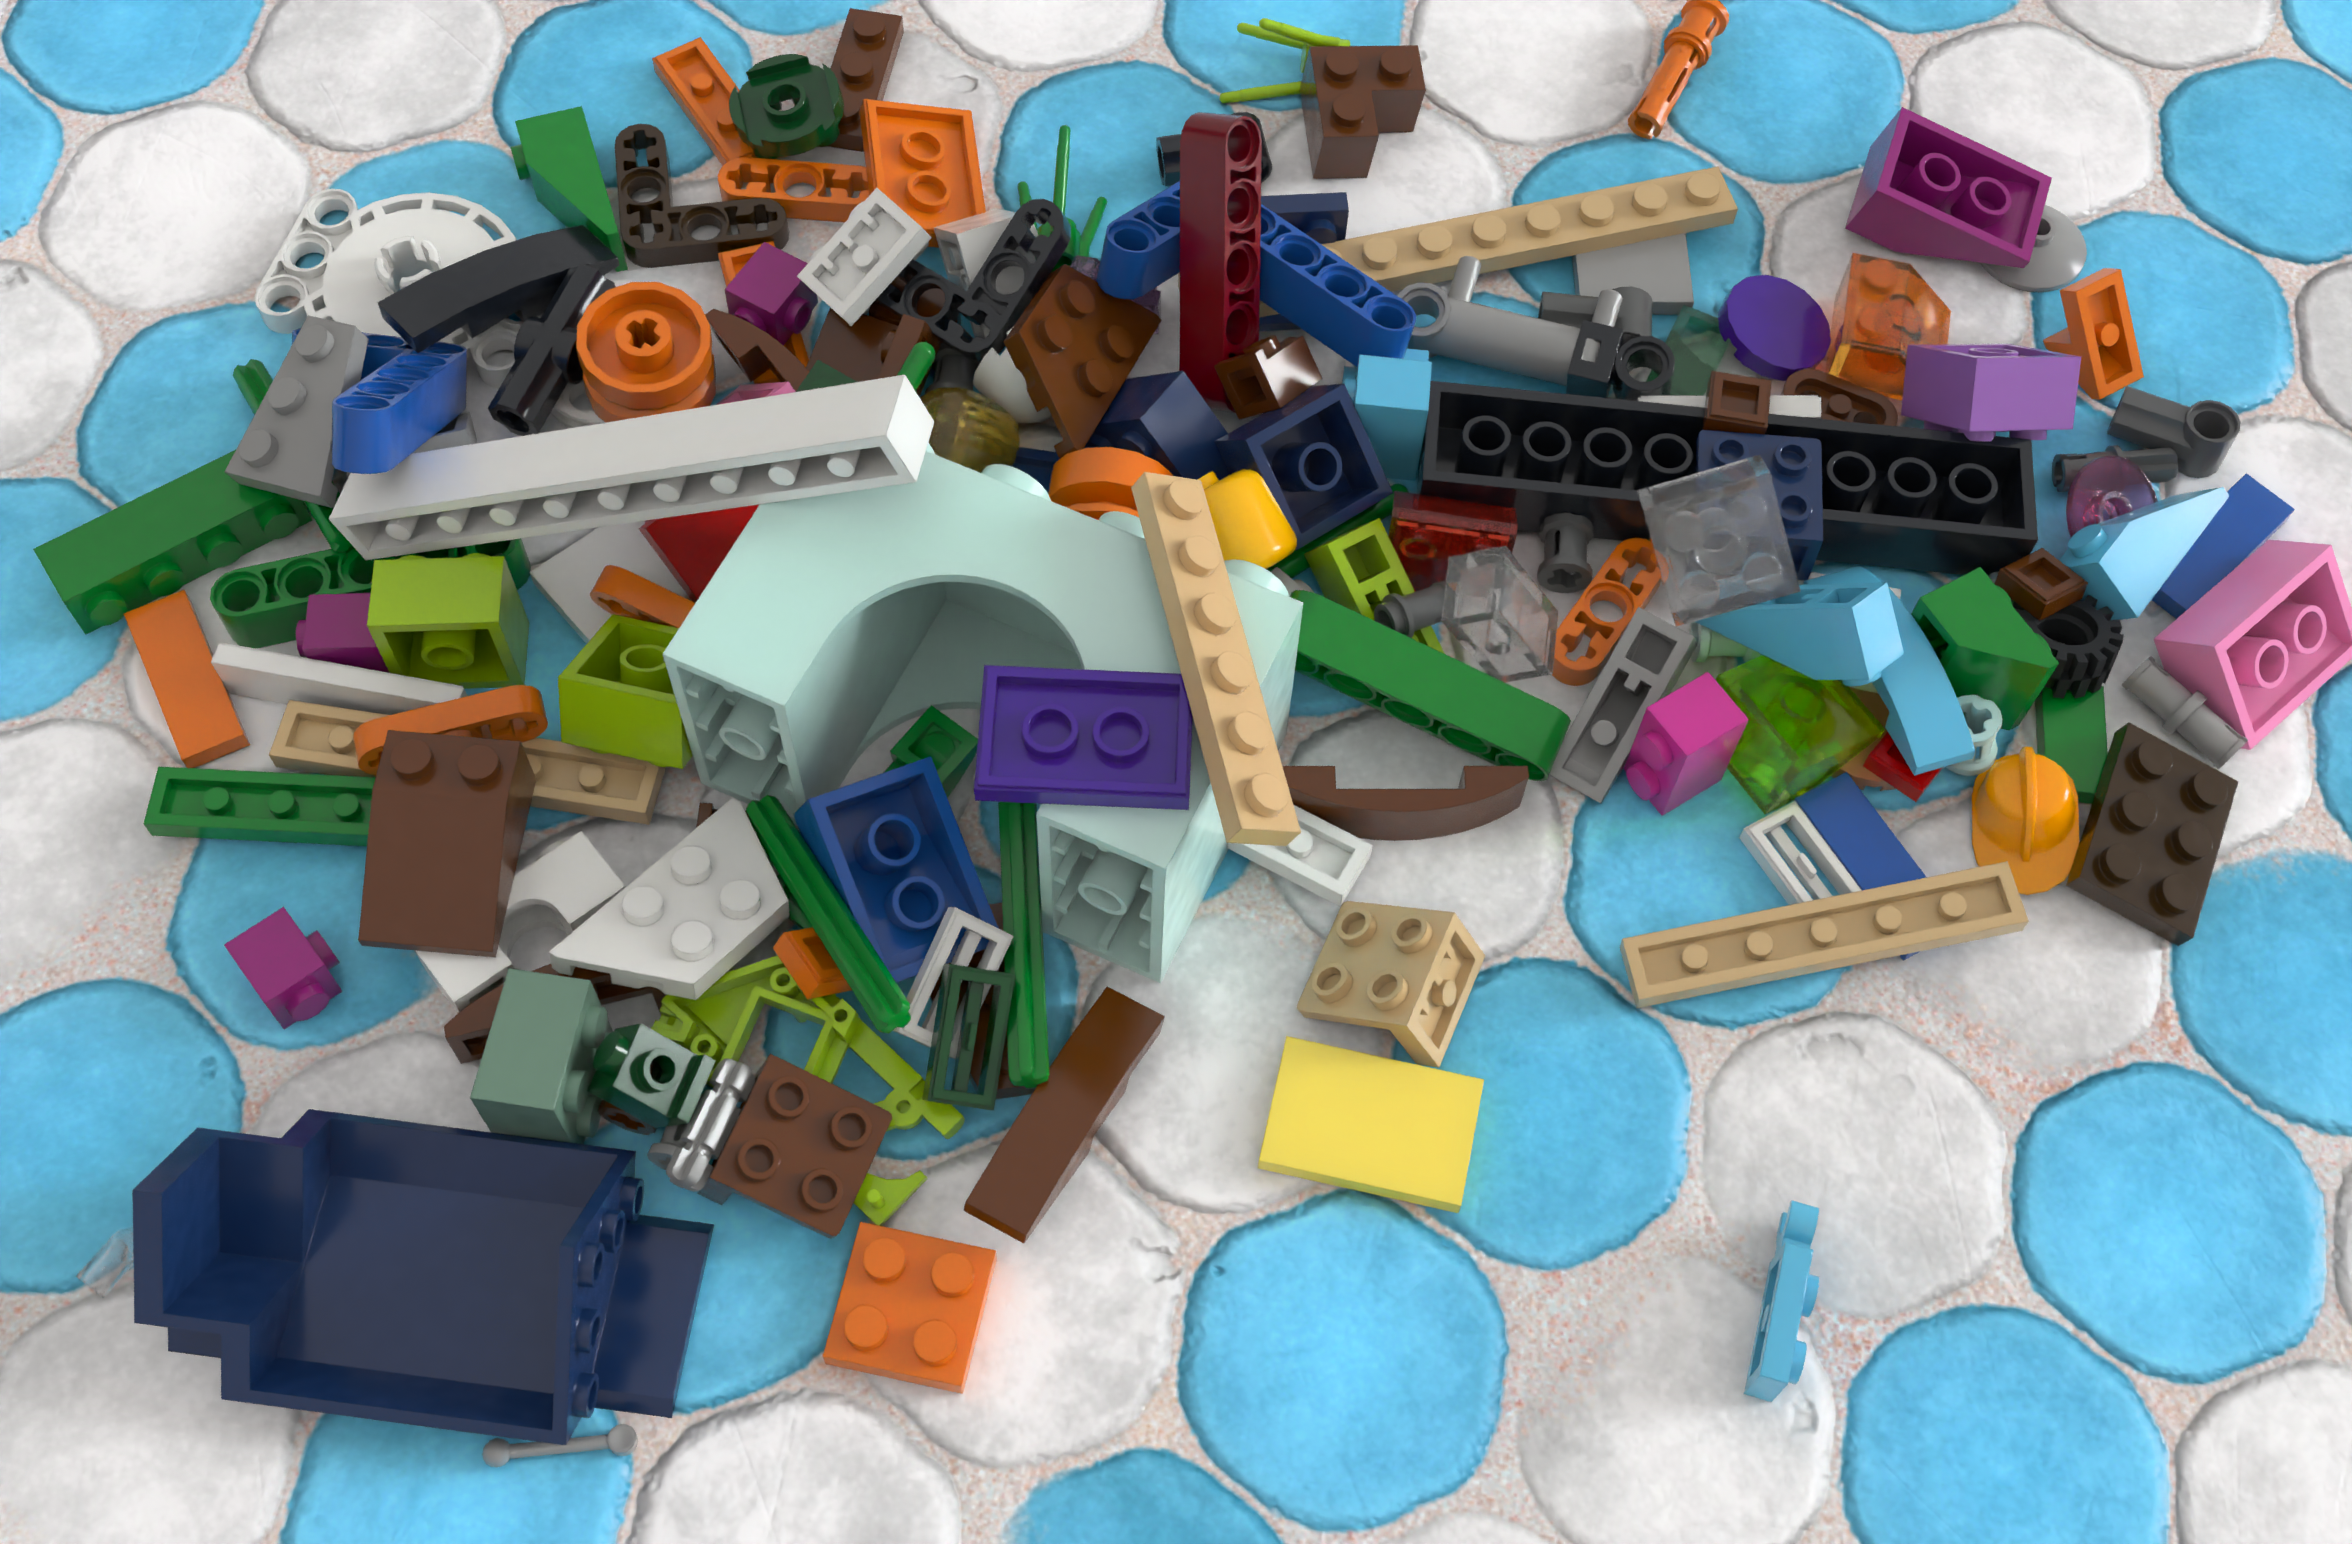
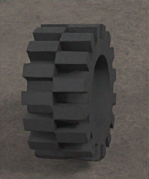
(2088, 647)

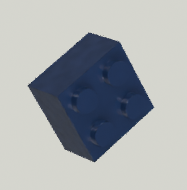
(1311, 460)

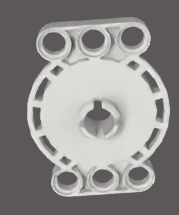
(376, 256)

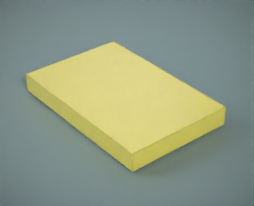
(1371, 1124)

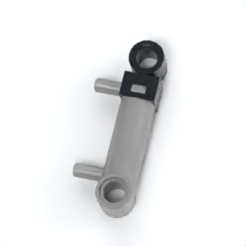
(1579, 358)

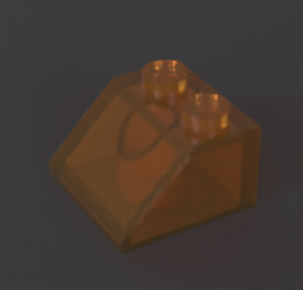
(1876, 317)

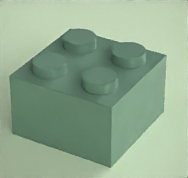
(542, 1059)

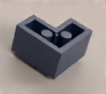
(1166, 422)

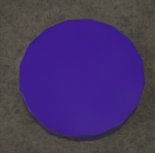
(1774, 326)

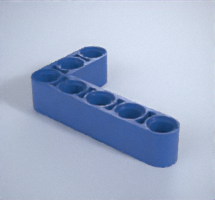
(1296, 279)
(396, 403)

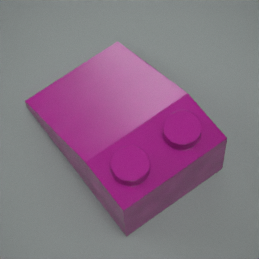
(1947, 196)

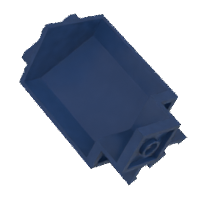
(419, 1274)

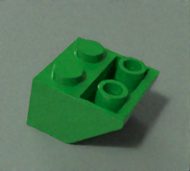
(1985, 644)

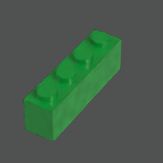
(164, 542)

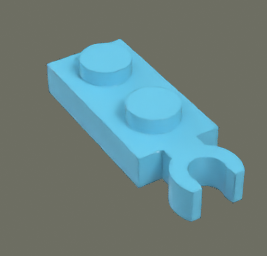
(1787, 1296)

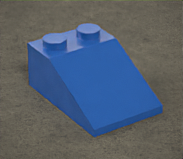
(896, 861)

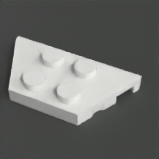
(685, 913)

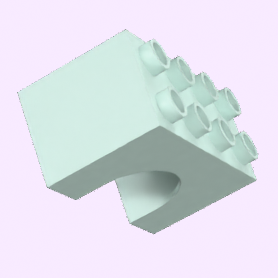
(894, 600)

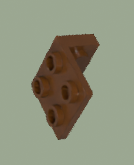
(870, 346)
(799, 1148)

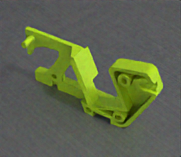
(724, 1020)

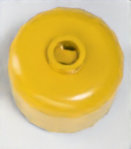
(1248, 519)

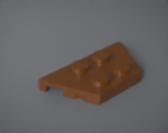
(1077, 351)

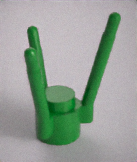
(1078, 243)

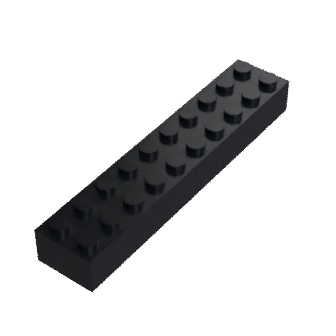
(1885, 489)

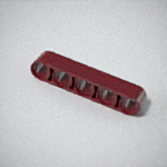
(1218, 246)

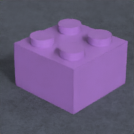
(1990, 389)

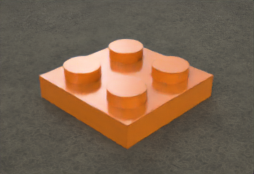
(910, 1307)

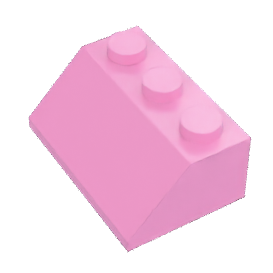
(2263, 636)

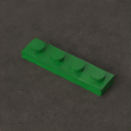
(260, 806)

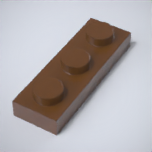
(864, 67)

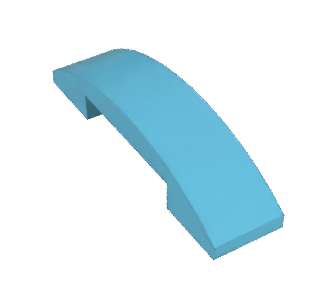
(1916, 690)

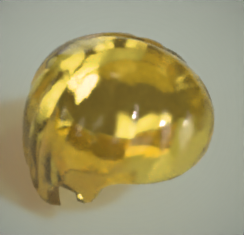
(971, 428)

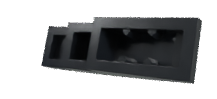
(492, 286)

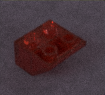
(1434, 528)

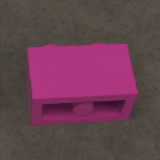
(1684, 743)

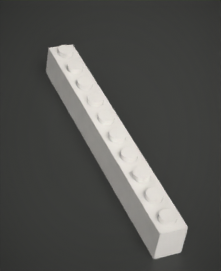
(641, 469)

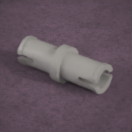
(2184, 712)

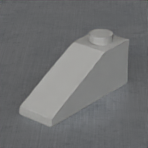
(1635, 676)

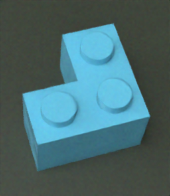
(1393, 407)

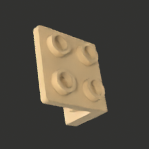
(1395, 973)

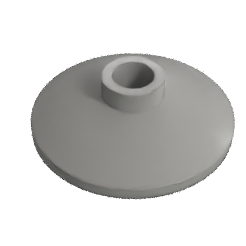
(2055, 258)

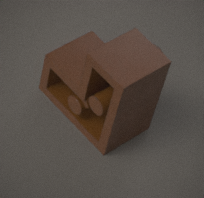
(1352, 98)

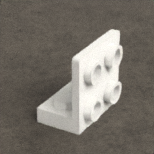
(864, 256)

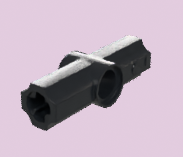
(547, 355)

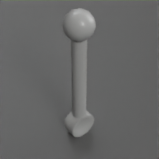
(620, 1440)

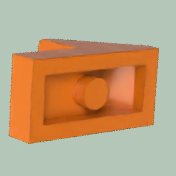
(2099, 333)

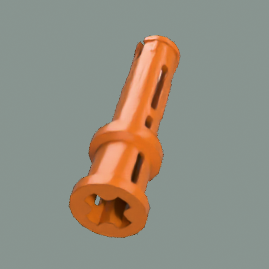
(1685, 50)

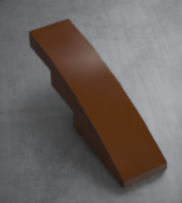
(1064, 1115)

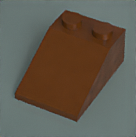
(444, 842)

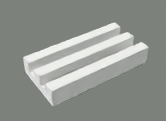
(1777, 869)
(934, 962)

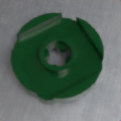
(794, 131)

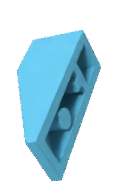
(2138, 551)
(1821, 631)

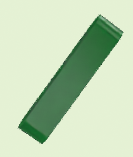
(280, 588)
(1427, 688)

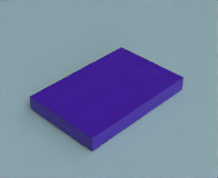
(1084, 738)

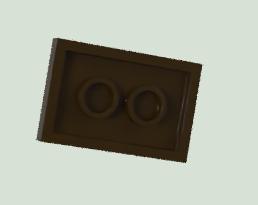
(2153, 834)

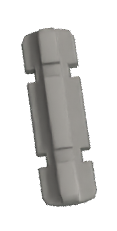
(710, 1125)

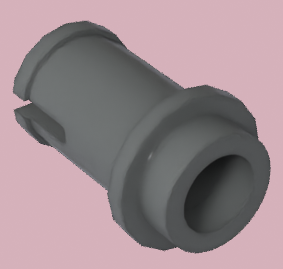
(1412, 610)

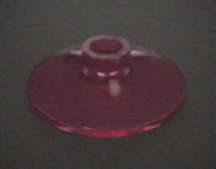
(2106, 490)

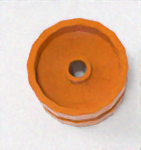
(645, 352)

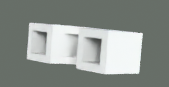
(555, 891)

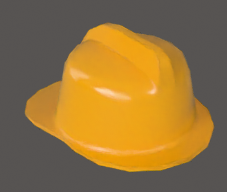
(2026, 816)

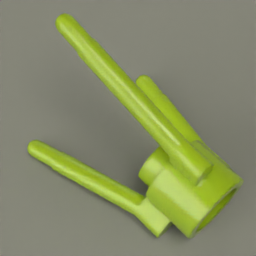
(1285, 35)

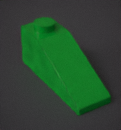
(566, 174)

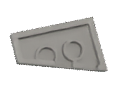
(291, 433)

